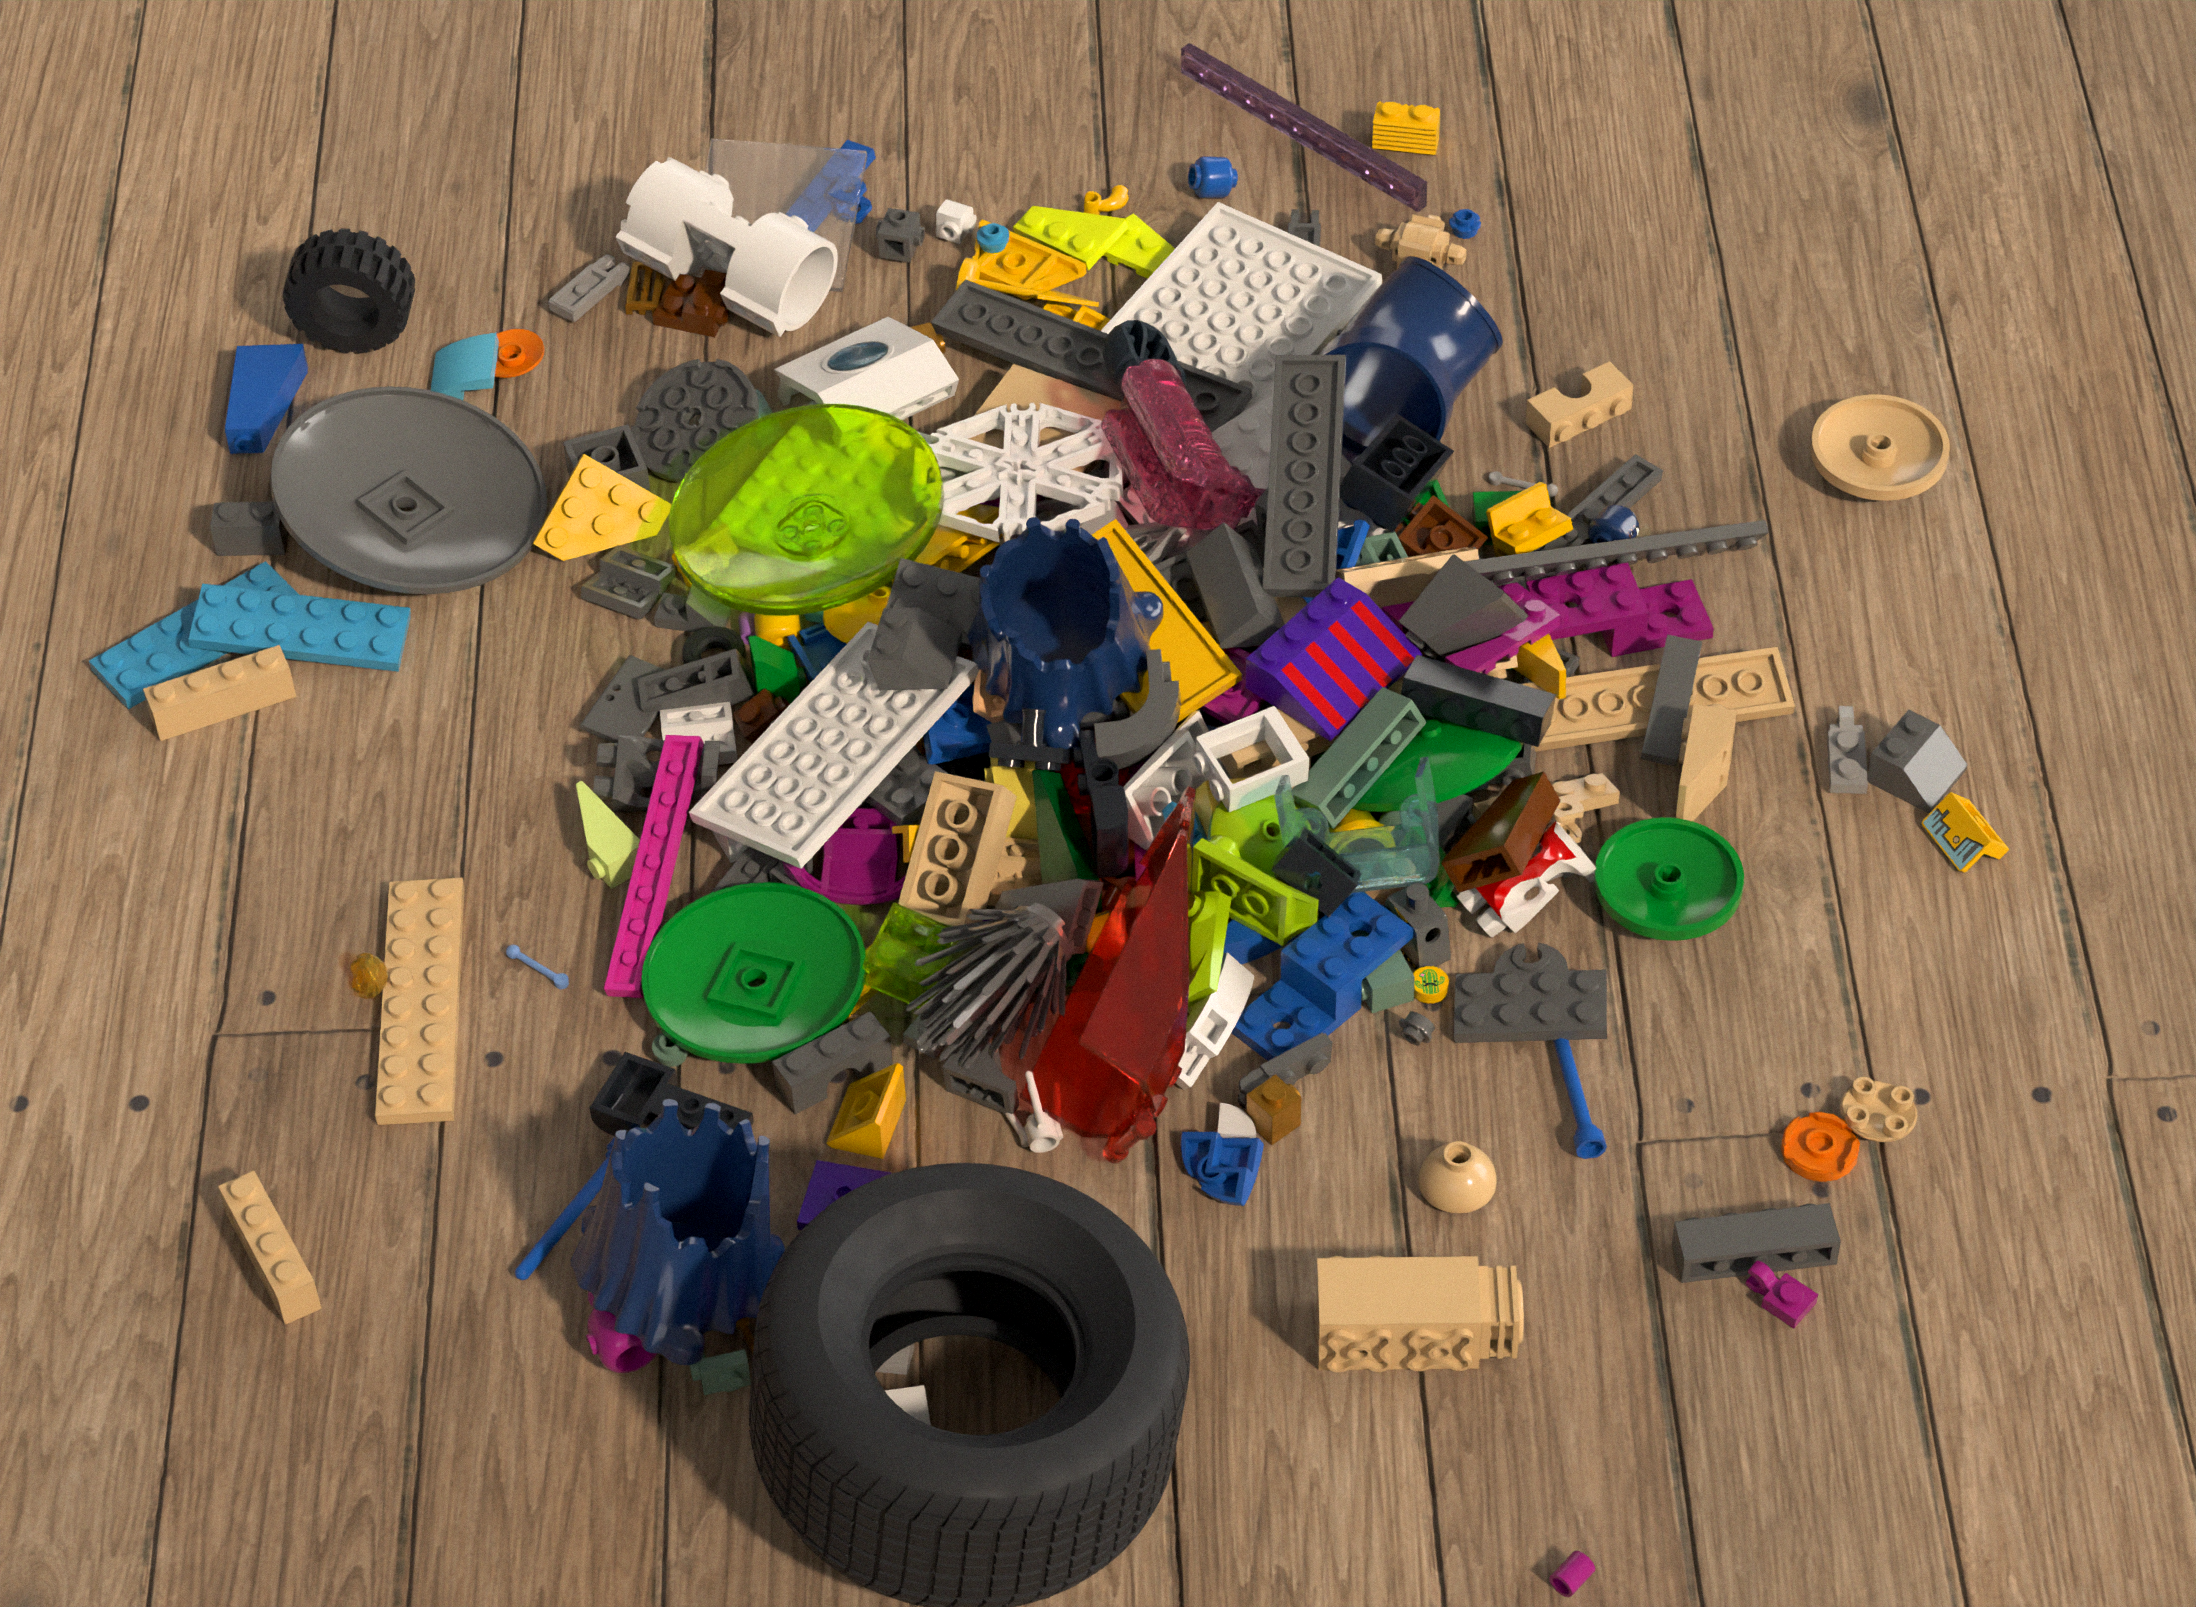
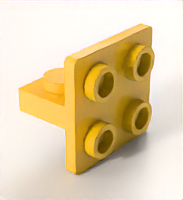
(1526, 522)

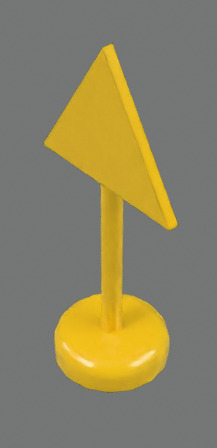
(971, 271)

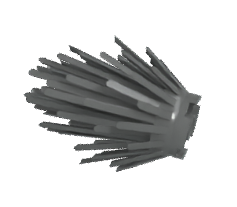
(994, 981)

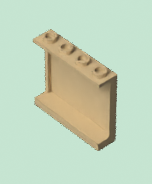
(1027, 387)

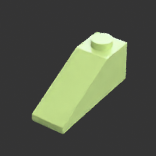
(609, 841)

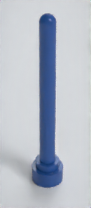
(1588, 1139)
(564, 1221)

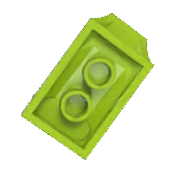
(1256, 897)
(1206, 942)

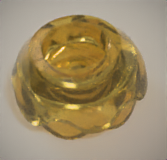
(369, 975)

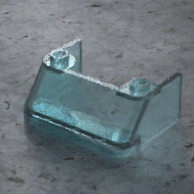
(1385, 854)

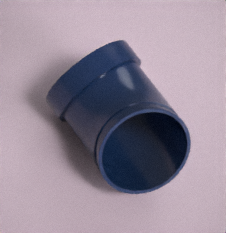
(1411, 353)

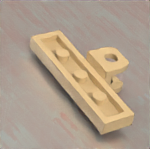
(1576, 798)

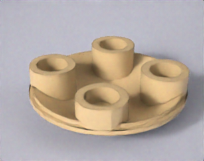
(1879, 1110)

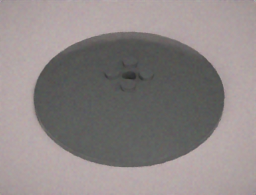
(393, 447)

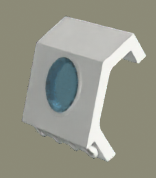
(873, 368)

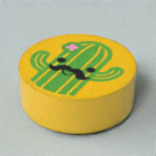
(1430, 984)

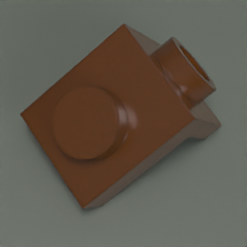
(758, 712)

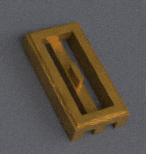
(643, 304)

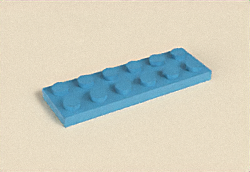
(302, 626)
(164, 649)

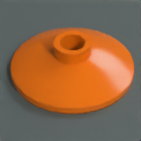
(518, 352)

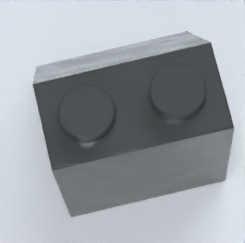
(1459, 611)

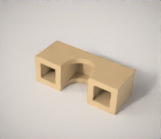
(1559, 417)

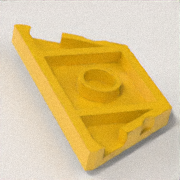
(1027, 265)

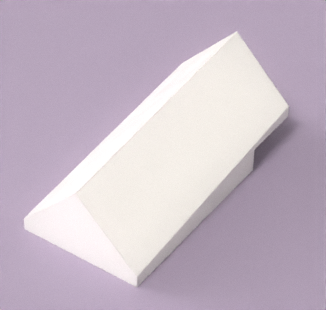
(1163, 780)

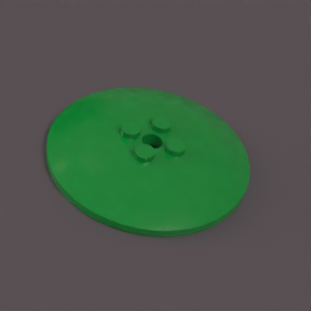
(1457, 758)
(743, 933)

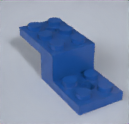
(1322, 976)

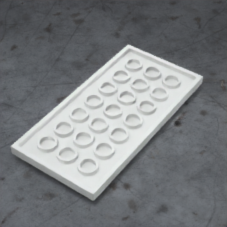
(823, 756)

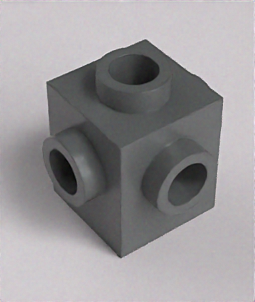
(899, 234)

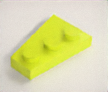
(1072, 232)
(1139, 248)

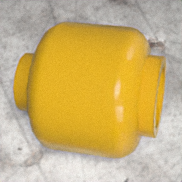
(777, 628)

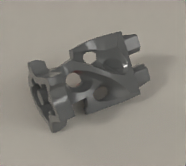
(636, 772)

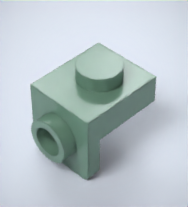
(722, 1372)

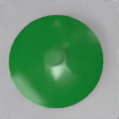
(1669, 878)

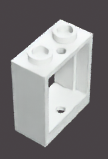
(1261, 726)

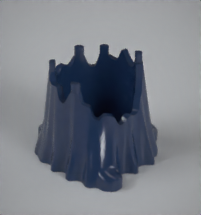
(1060, 628)
(680, 1232)

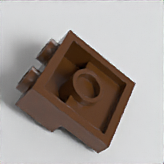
(694, 304)
(1437, 529)

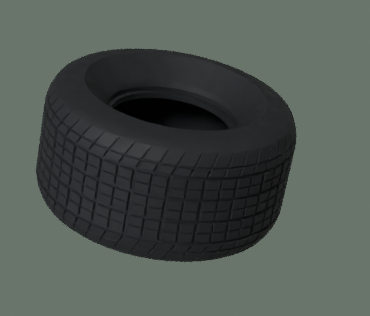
(942, 1510)

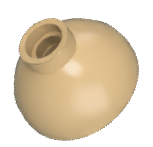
(1457, 1178)

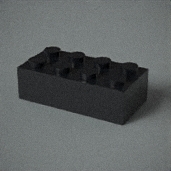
(1394, 473)

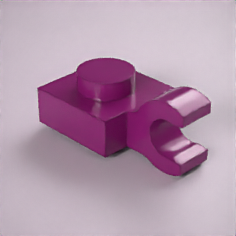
(1784, 1297)

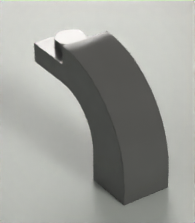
(1143, 733)

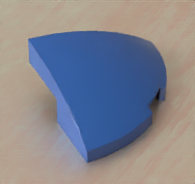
(1222, 1165)

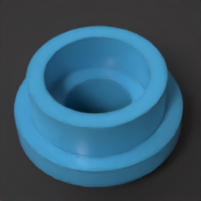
(993, 237)

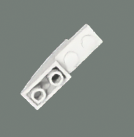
(1214, 1019)

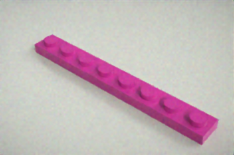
(654, 863)

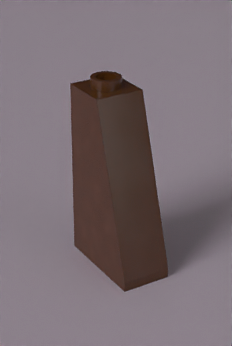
(1504, 834)

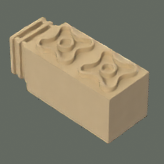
(1415, 1313)

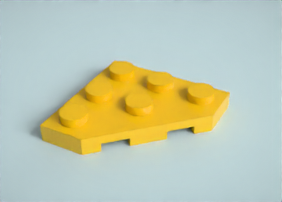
(599, 513)

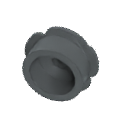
(1416, 1028)

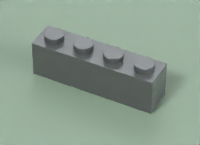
(1734, 1242)

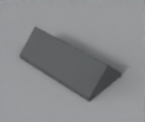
(1232, 589)

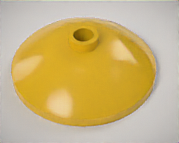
(850, 618)

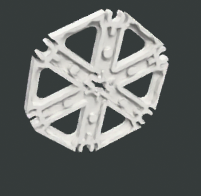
(1024, 469)

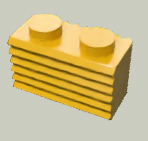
(1406, 128)

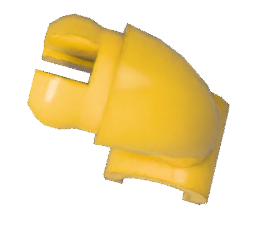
(1116, 201)

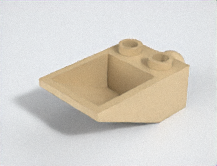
(1704, 757)

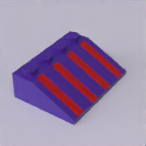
(1330, 659)

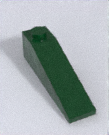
(1060, 837)

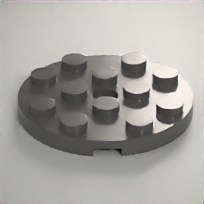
(693, 388)

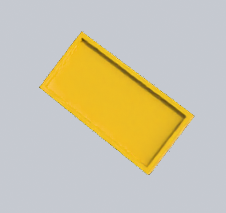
(1193, 654)

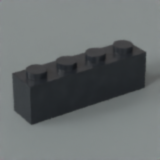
(1479, 700)

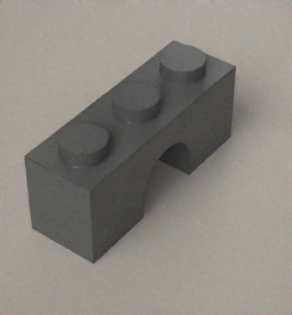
(806, 1072)

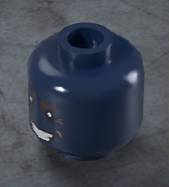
(1613, 524)

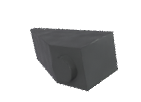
(701, 682)

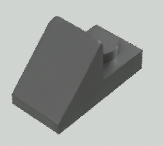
(690, 612)

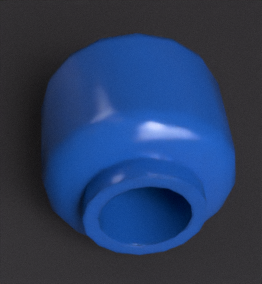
(1212, 177)

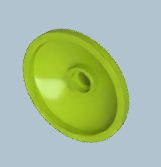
(1248, 830)

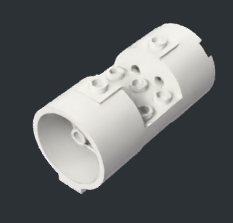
(772, 267)

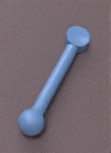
(560, 980)

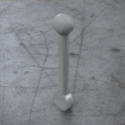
(1497, 478)

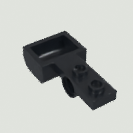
(1105, 806)
(636, 1095)

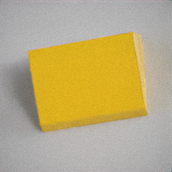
(870, 1113)

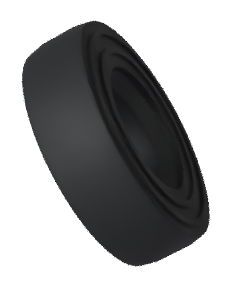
(712, 638)

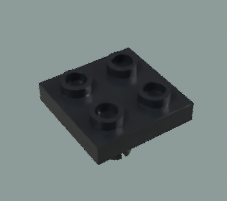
(1031, 746)

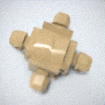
(1423, 239)

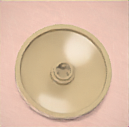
(1880, 447)

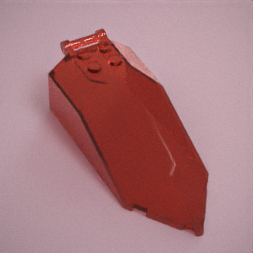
(1129, 1006)

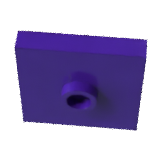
(830, 1183)

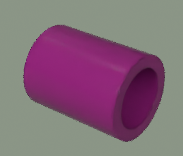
(1572, 1573)

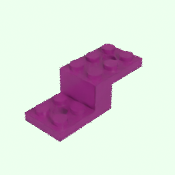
(1622, 612)

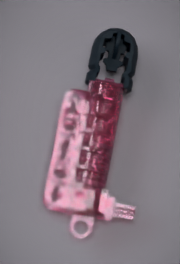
(1161, 428)

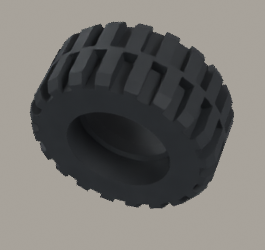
(354, 262)

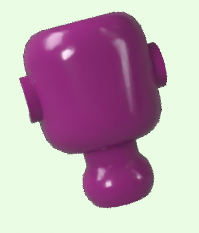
(616, 1351)

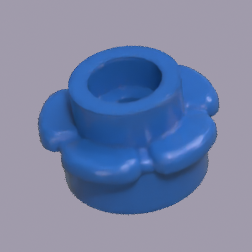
(1465, 223)

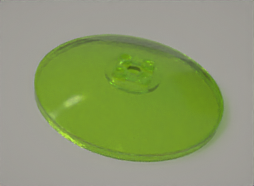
(828, 466)

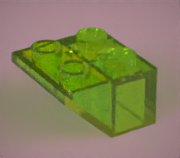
(898, 945)

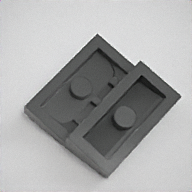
(629, 582)

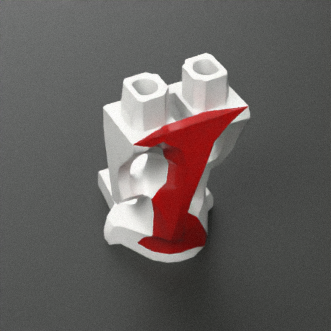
(1507, 898)

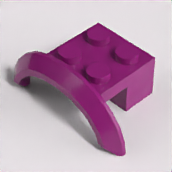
(857, 862)

